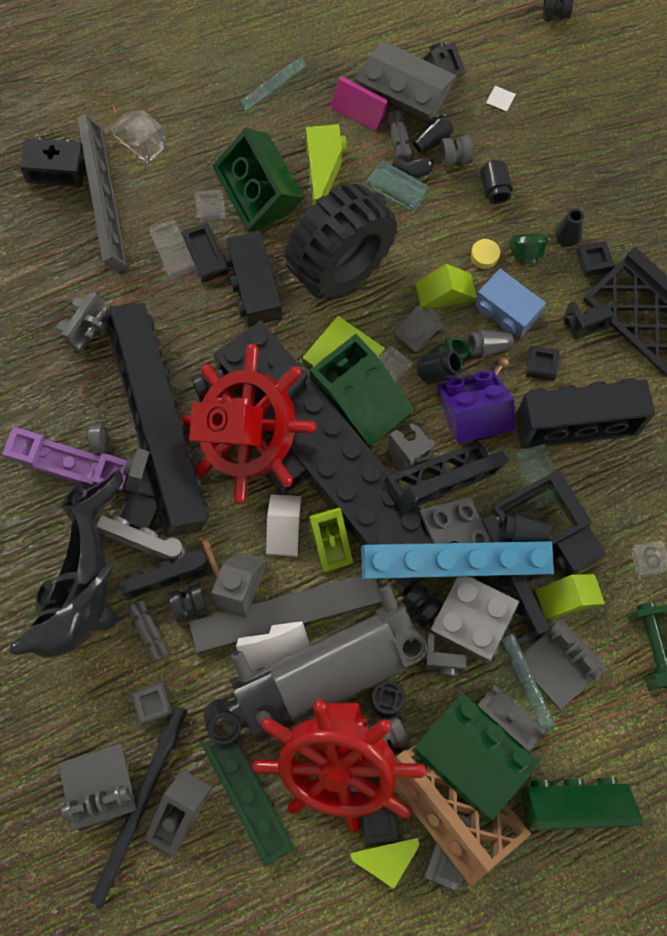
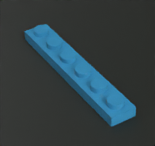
(456, 559)

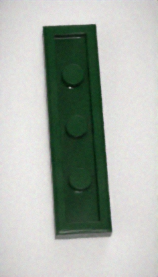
(249, 800)

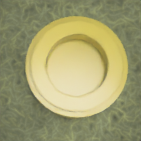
(485, 254)

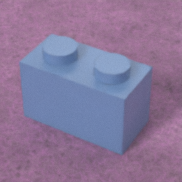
(509, 304)

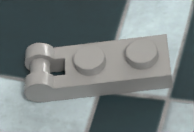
(142, 539)

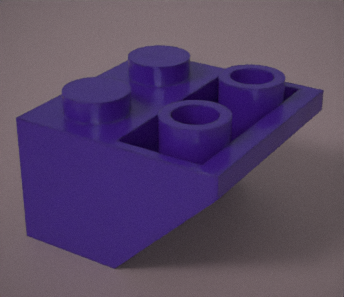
(477, 406)

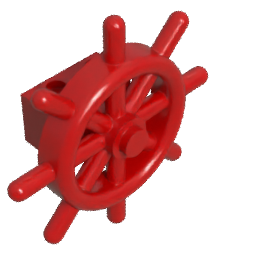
(232, 421)
(342, 758)

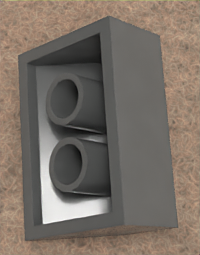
(406, 81)

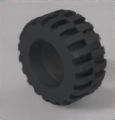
(340, 241)

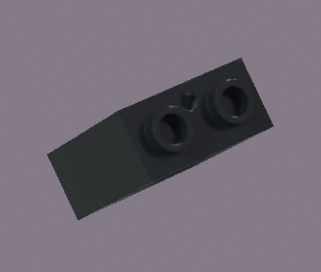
(563, 495)

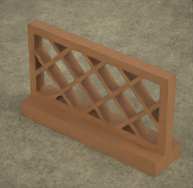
(449, 831)

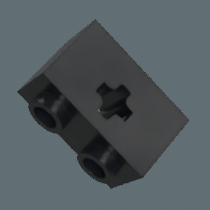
(53, 162)

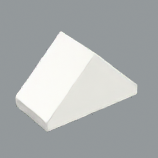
(283, 525)

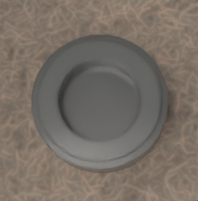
(98, 438)

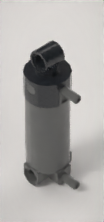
(322, 671)

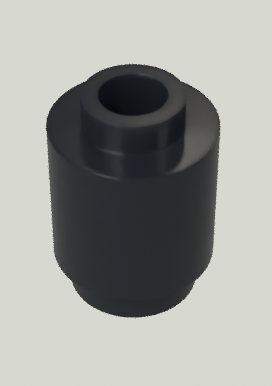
(496, 181)
(439, 366)

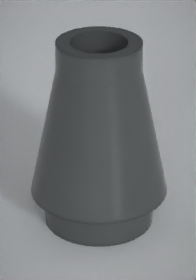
(486, 342)

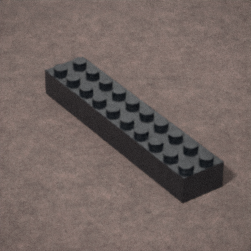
(334, 455)

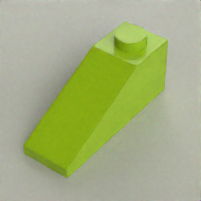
(324, 157)

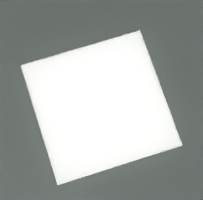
(500, 98)

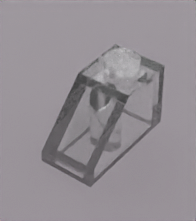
(140, 134)

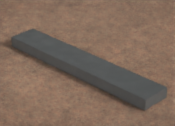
(102, 193)
(305, 606)

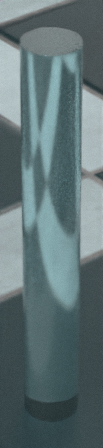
(272, 84)
(528, 682)

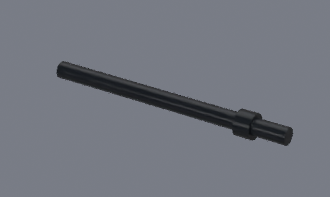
(167, 740)

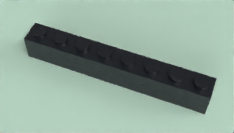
(156, 420)

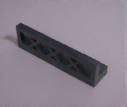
(444, 482)
(519, 589)

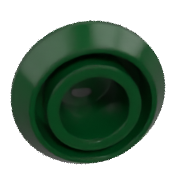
(528, 247)

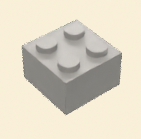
(474, 618)

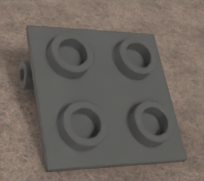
(455, 523)
(562, 664)
(96, 787)

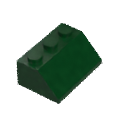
(257, 180)
(476, 757)
(579, 805)

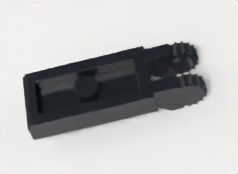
(165, 575)

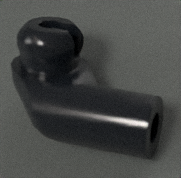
(415, 168)

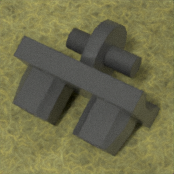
(85, 323)

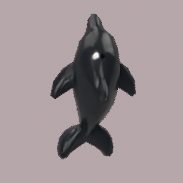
(79, 595)

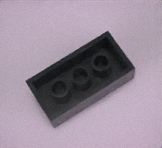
(584, 413)

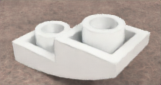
(268, 648)

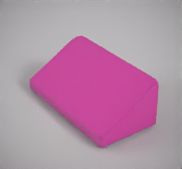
(359, 104)

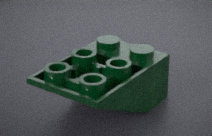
(361, 390)

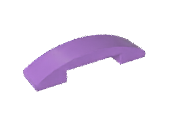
(60, 460)

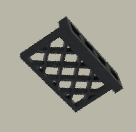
(652, 281)

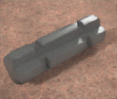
(399, 135)
(148, 631)

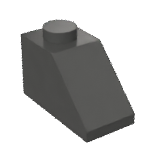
(238, 583)
(177, 812)

